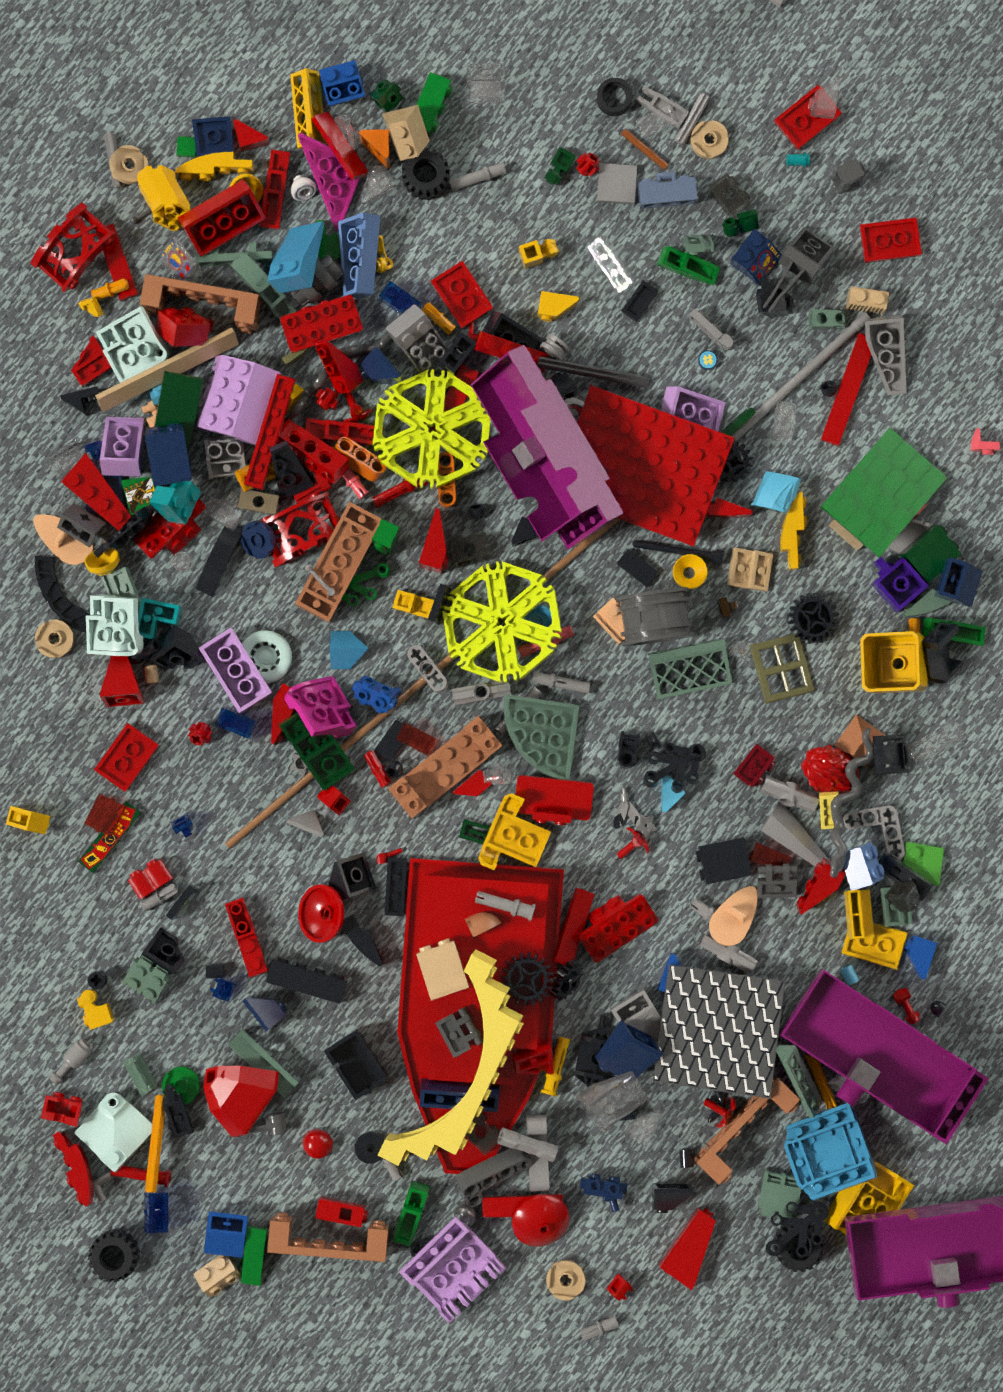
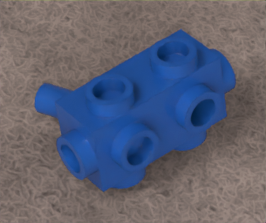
(376, 694)

